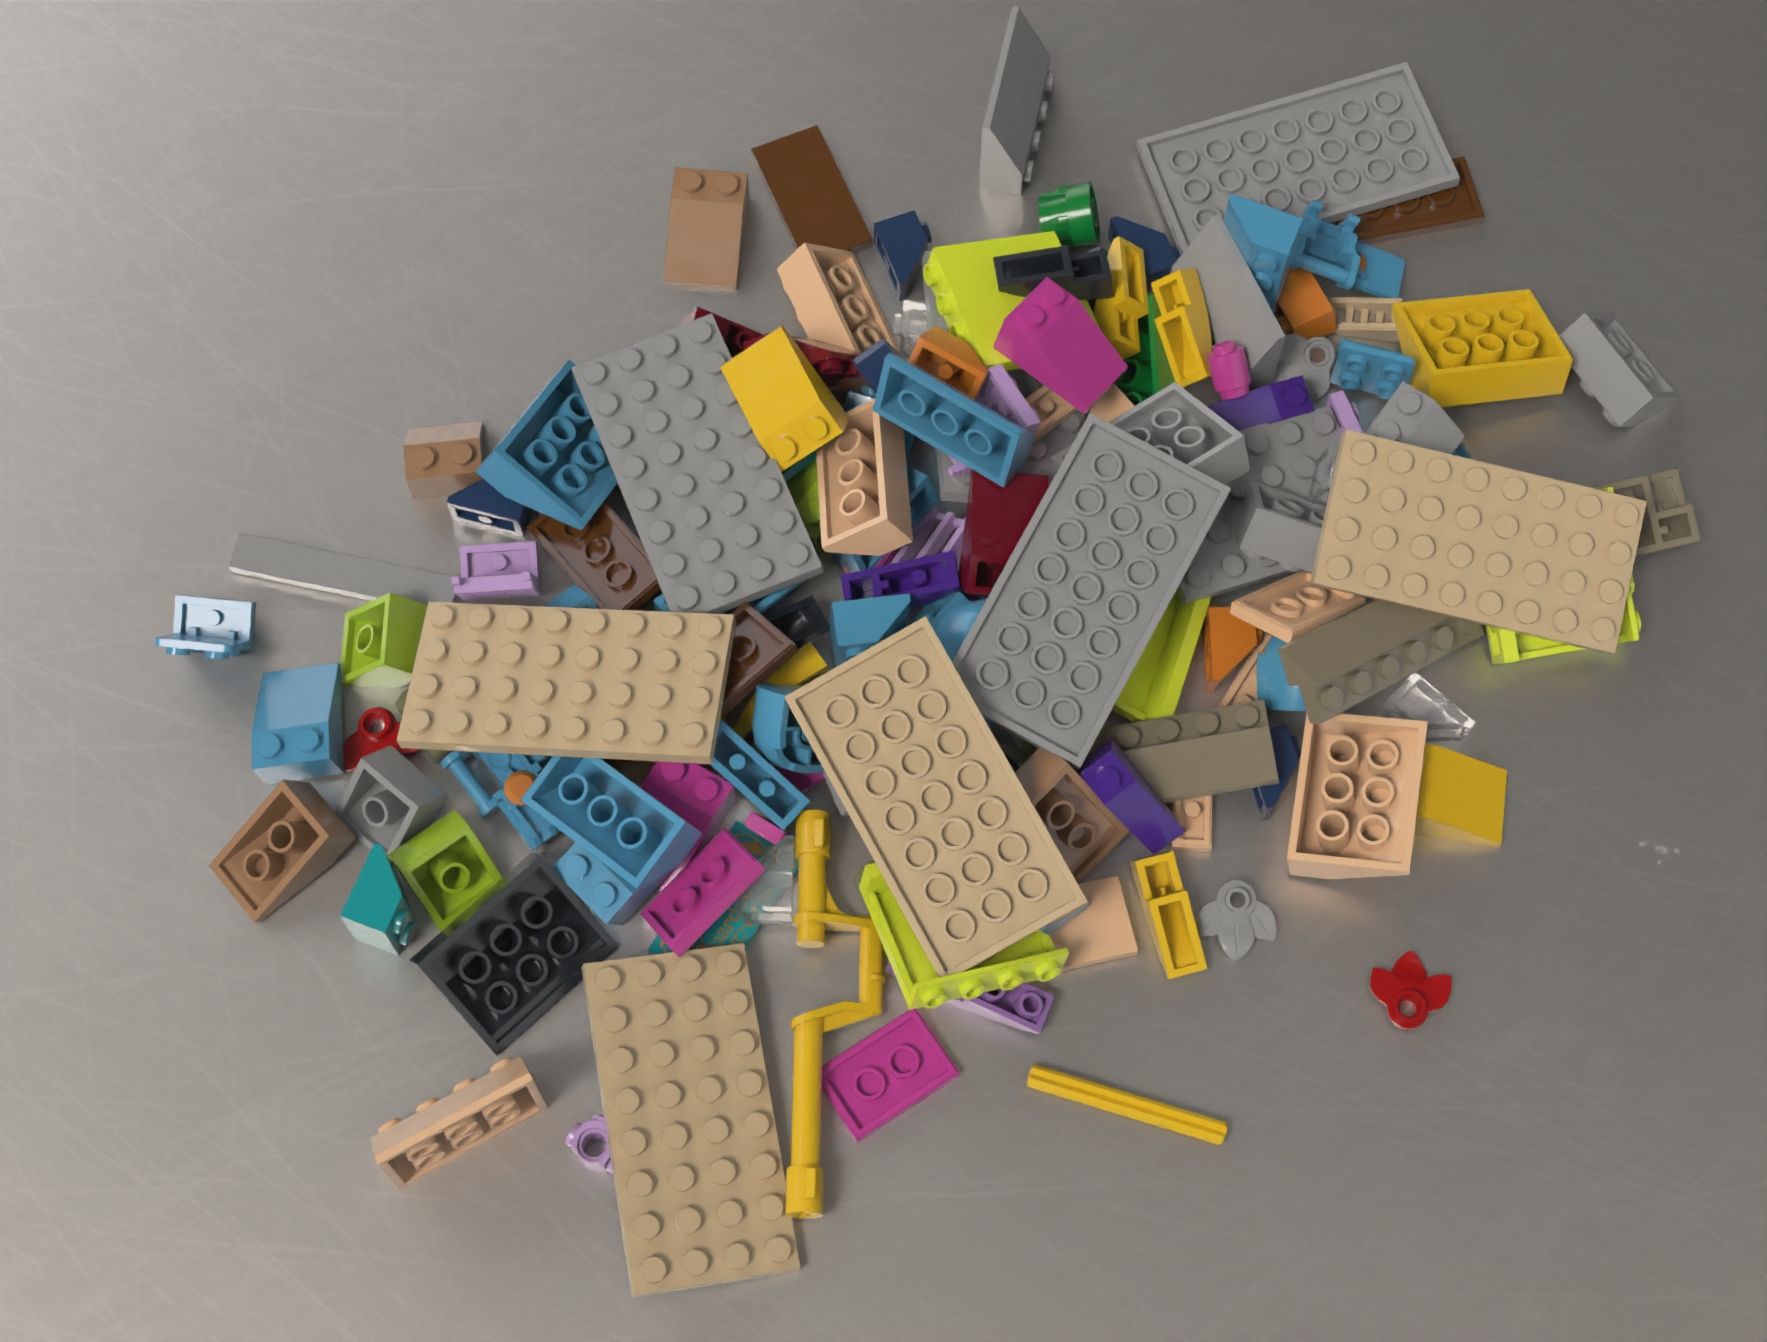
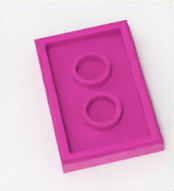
(702, 892)
(886, 1074)

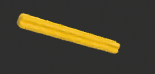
(1127, 1104)

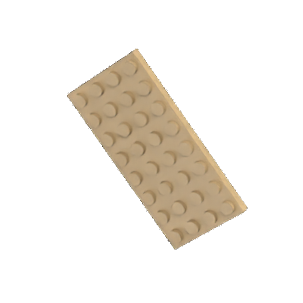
(1478, 542)
(568, 682)
(935, 800)
(689, 1120)

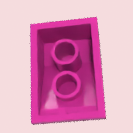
(1060, 346)
(693, 795)

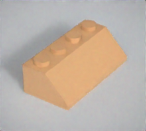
(834, 301)
(864, 486)

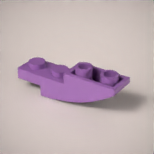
(1019, 1008)

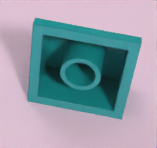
(378, 906)

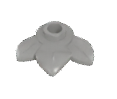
(1297, 361)
(1233, 925)

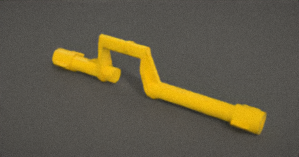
(814, 916)

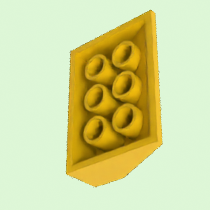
(1482, 348)

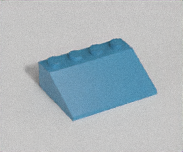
(553, 456)

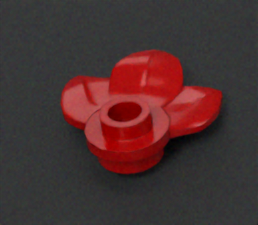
(366, 742)
(1409, 986)

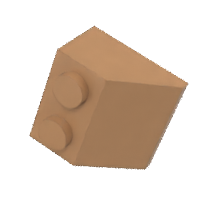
(443, 458)

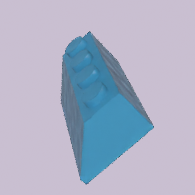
(1265, 241)
(951, 420)
(611, 818)

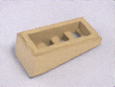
(1374, 331)

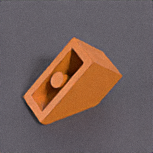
(1305, 307)
(950, 361)
(1225, 645)

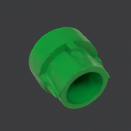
(1071, 214)

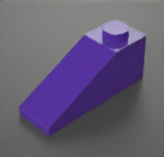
(1266, 404)
(922, 577)
(1130, 796)

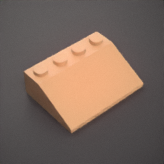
(1357, 797)
(457, 1122)

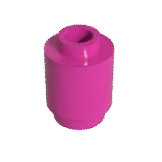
(1229, 370)

